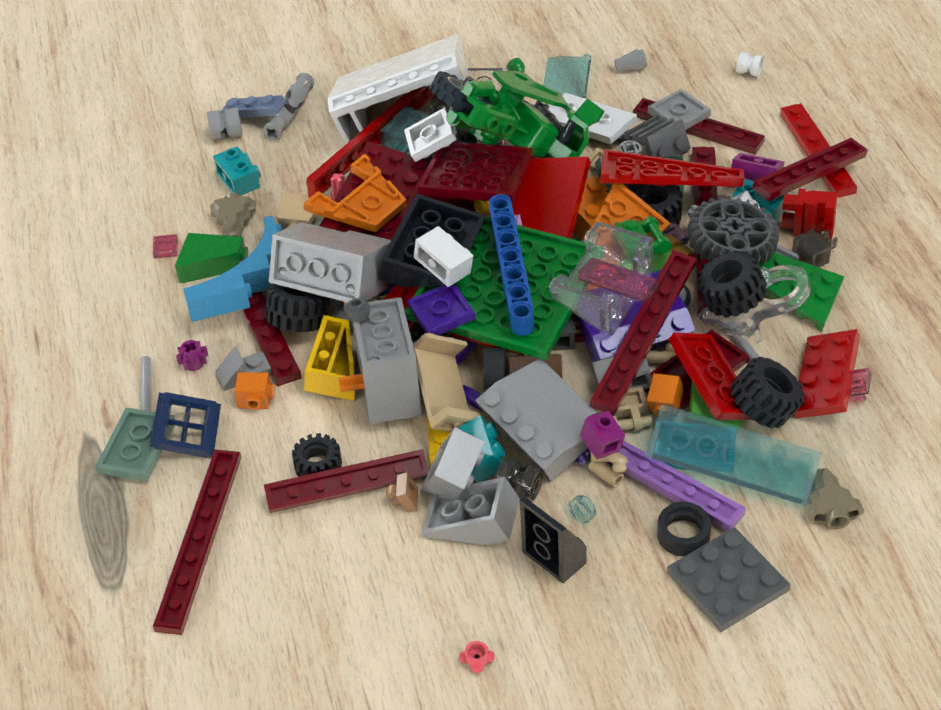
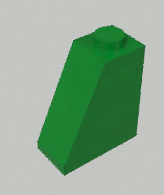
(209, 256)

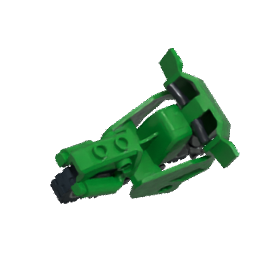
(505, 114)

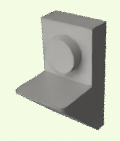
(233, 363)

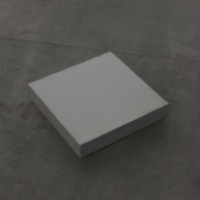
(680, 106)

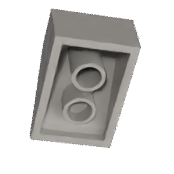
(475, 516)

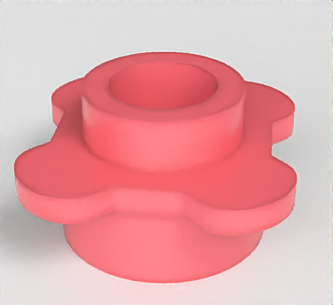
(474, 649)

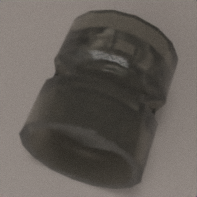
(524, 480)

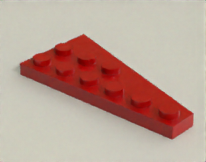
(644, 169)

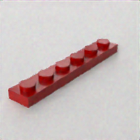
(813, 141)

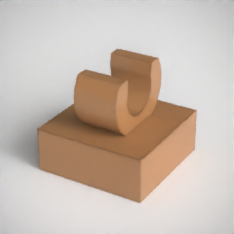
(404, 493)

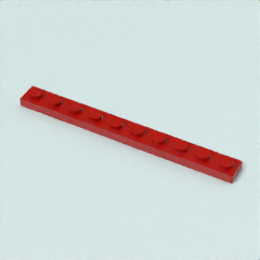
(342, 159)

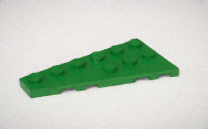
(823, 290)

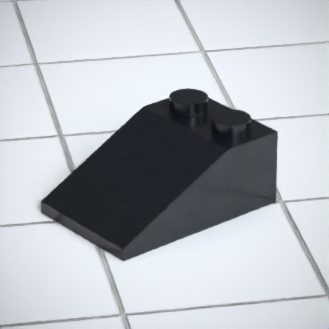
(550, 542)

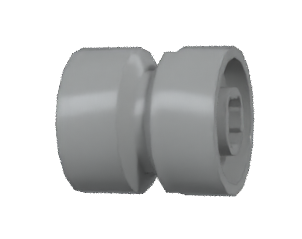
(224, 123)

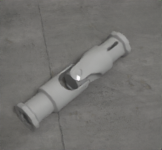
(294, 97)

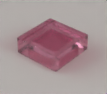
(165, 246)

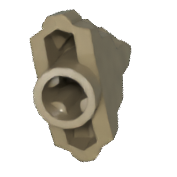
(233, 212)
(831, 502)

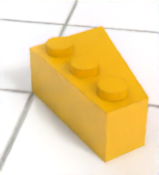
(330, 359)

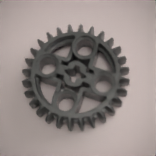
(732, 226)

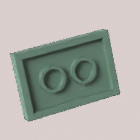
(129, 448)

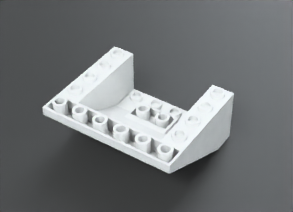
(389, 79)

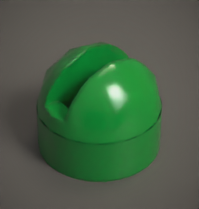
(516, 65)

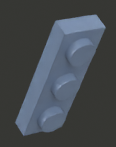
(256, 106)

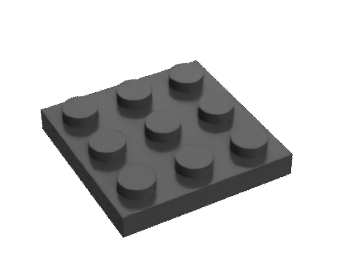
(728, 579)

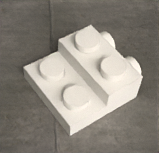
(430, 135)

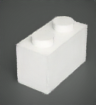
(443, 256)

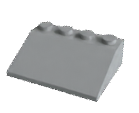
(539, 416)

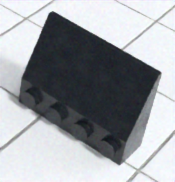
(422, 216)

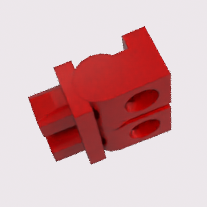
(812, 211)

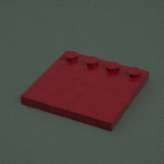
(475, 171)

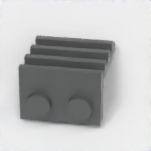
(659, 137)

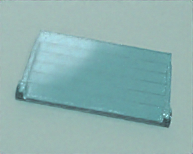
(568, 74)

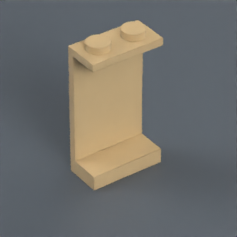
(442, 382)

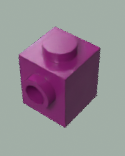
(602, 434)

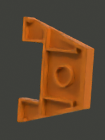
(365, 207)

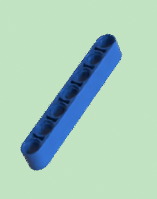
(511, 265)

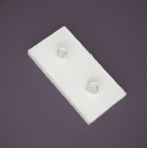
(608, 128)

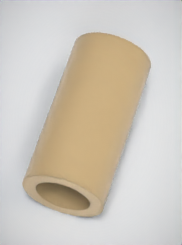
(605, 471)

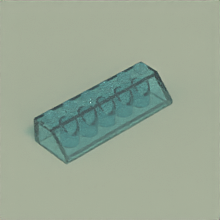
(734, 454)

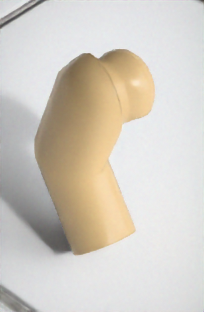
(661, 357)
(617, 459)

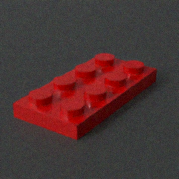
(709, 372)
(828, 373)

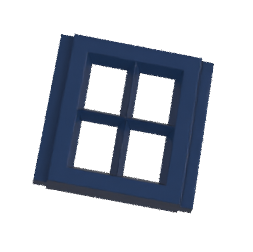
(208, 429)

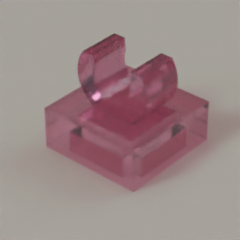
(860, 384)

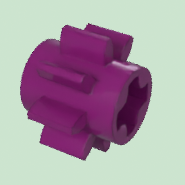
(192, 355)

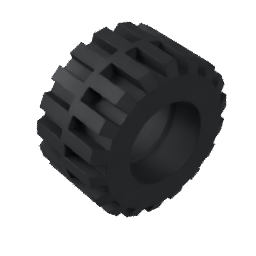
(663, 199)
(732, 284)
(295, 309)
(767, 392)

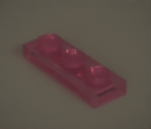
(618, 279)

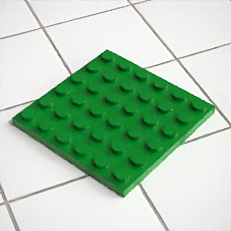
(544, 259)

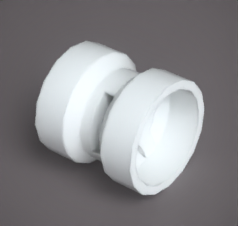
(749, 64)

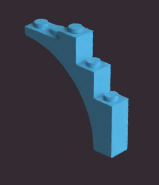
(233, 288)

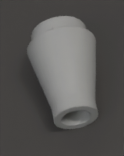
(632, 61)

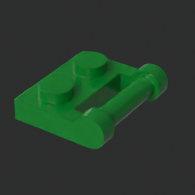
(649, 225)

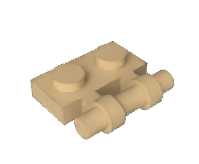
(633, 405)

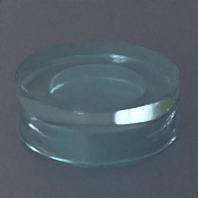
(582, 508)

